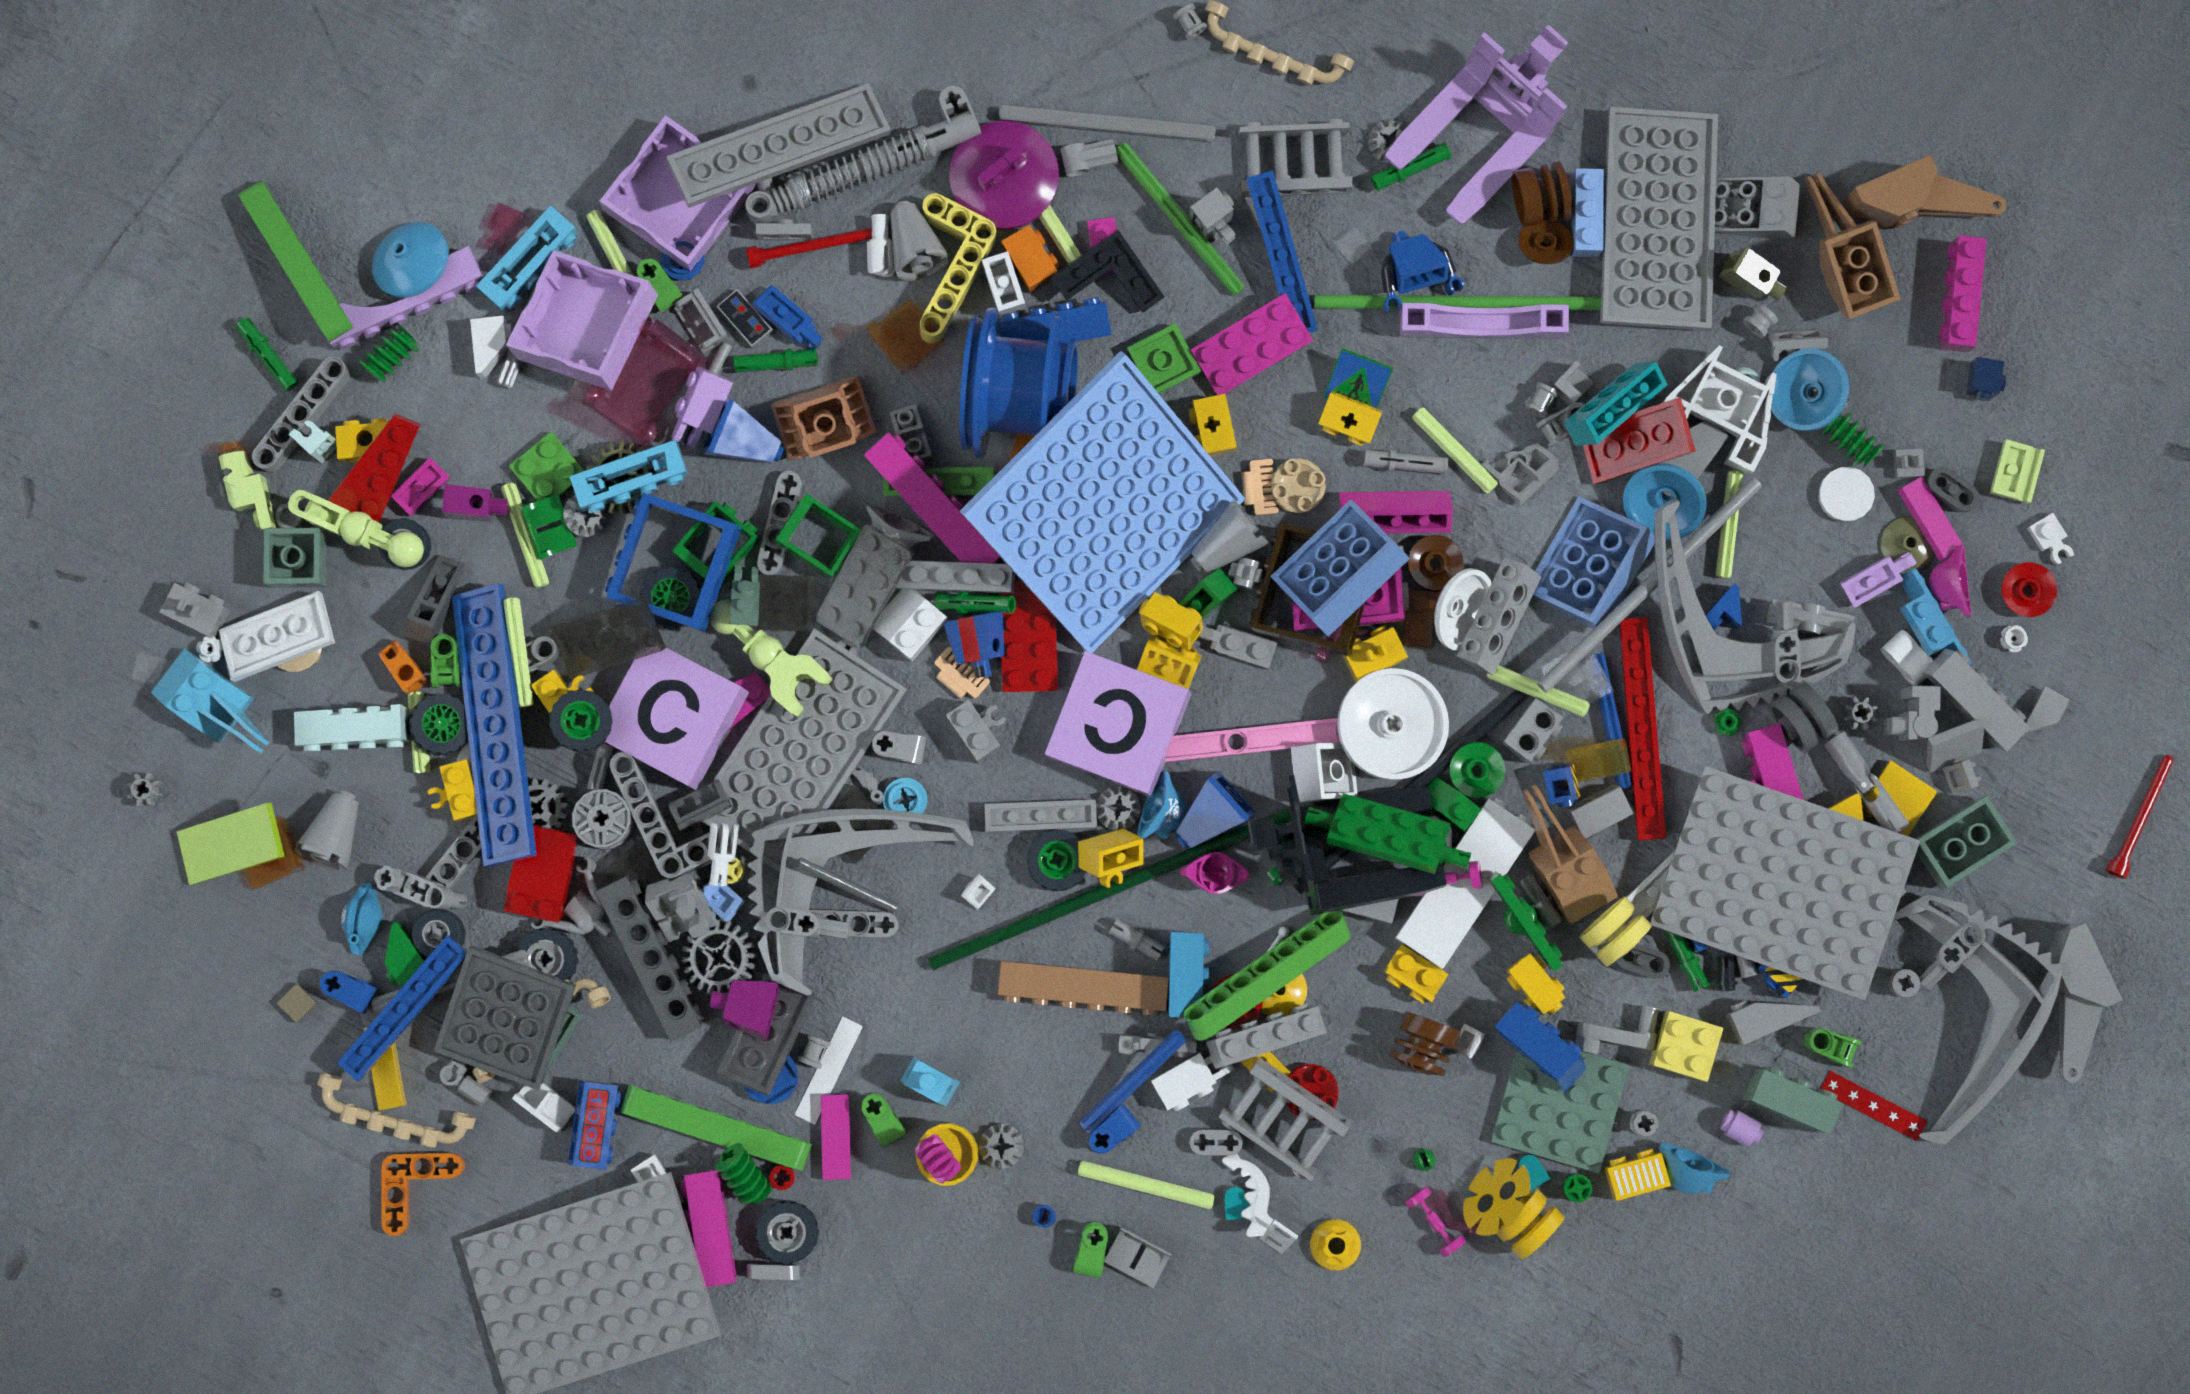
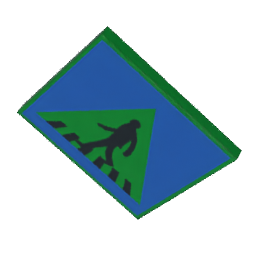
(1359, 378)

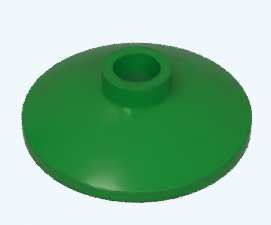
(1491, 767)

